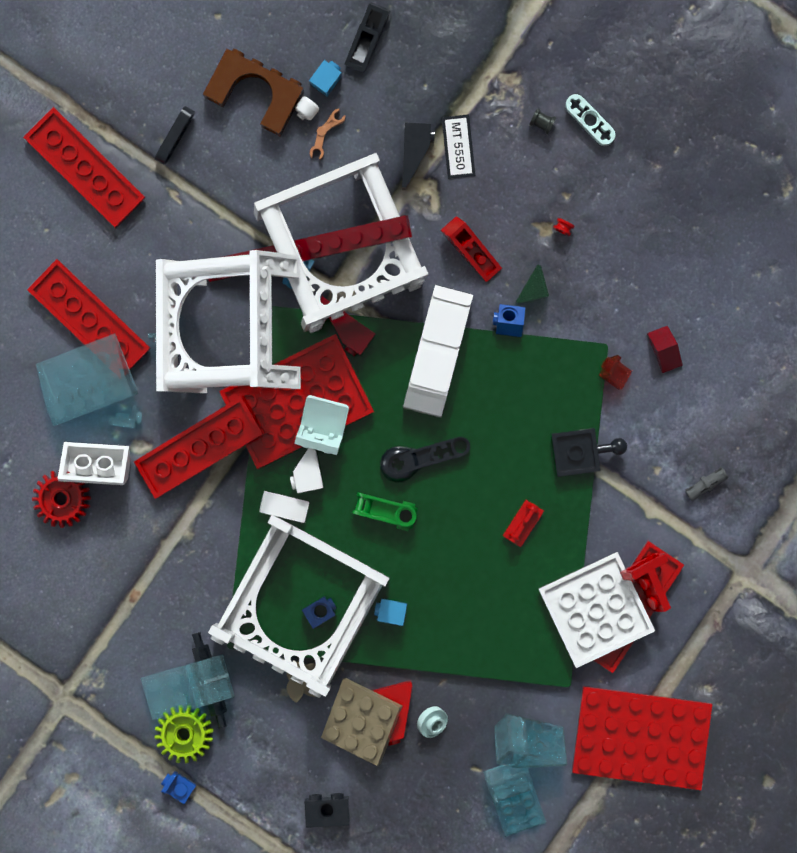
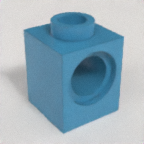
(326, 77)
(390, 611)

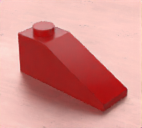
(471, 248)

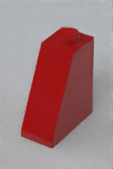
(400, 694)

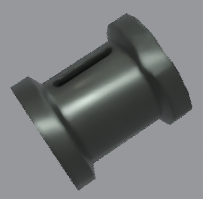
(542, 121)

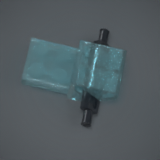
(191, 685)

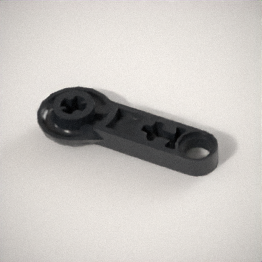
(416, 459)

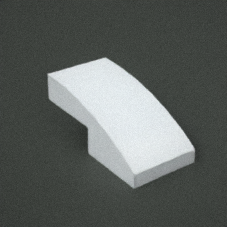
(284, 506)

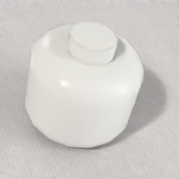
(306, 108)

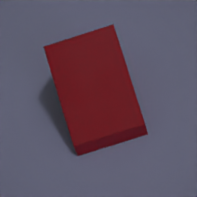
(665, 349)

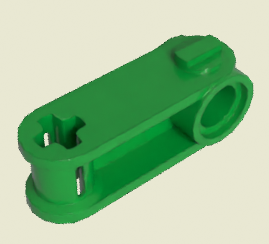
(385, 510)

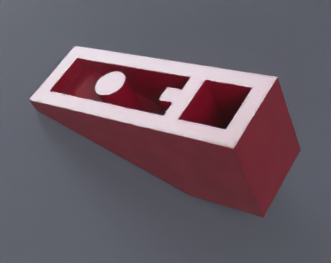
(351, 332)

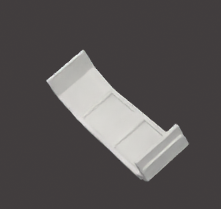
(438, 351)

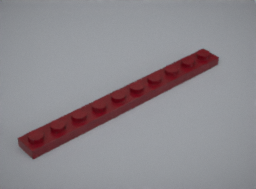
(346, 239)

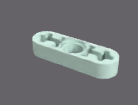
(575, 112)

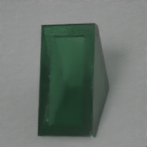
(534, 289)

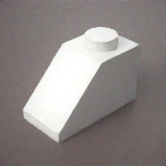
(307, 473)

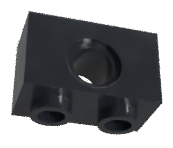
(315, 817)

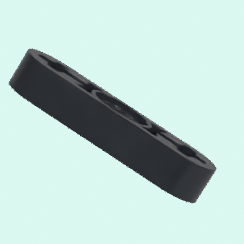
(174, 135)

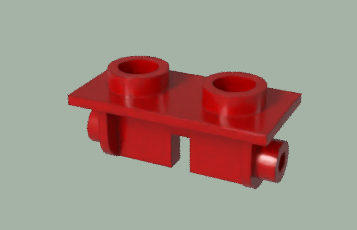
(523, 523)

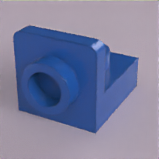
(177, 786)

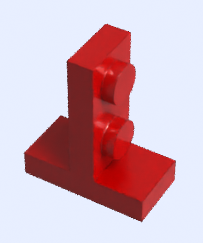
(649, 580)

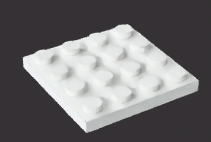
(596, 610)

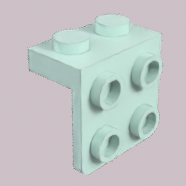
(322, 425)

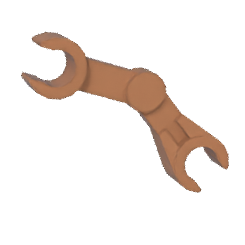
(321, 132)

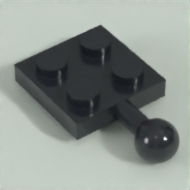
(578, 451)

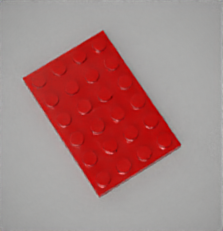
(279, 411)
(642, 738)

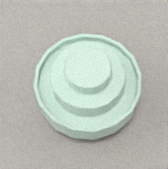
(432, 722)

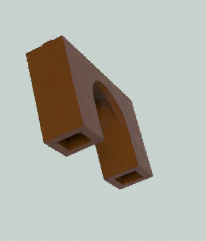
(235, 68)

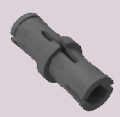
(706, 484)

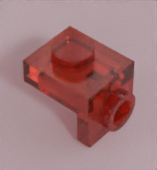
(615, 372)

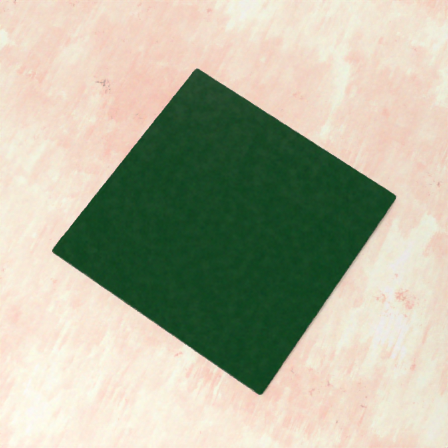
(464, 584)

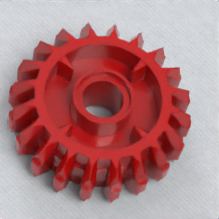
(50, 506)

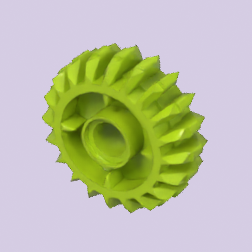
(179, 746)

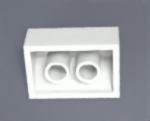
(94, 463)

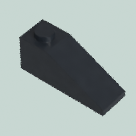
(416, 145)

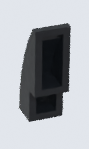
(367, 37)

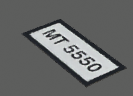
(458, 146)

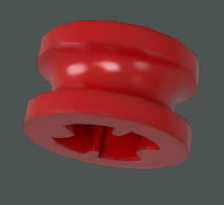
(563, 227)

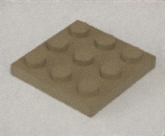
(361, 721)

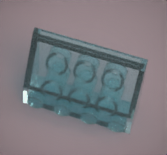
(85, 379)

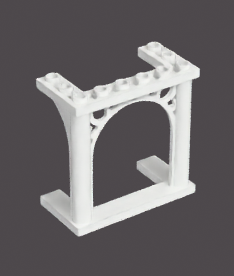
(193, 273)
(314, 312)
(229, 626)

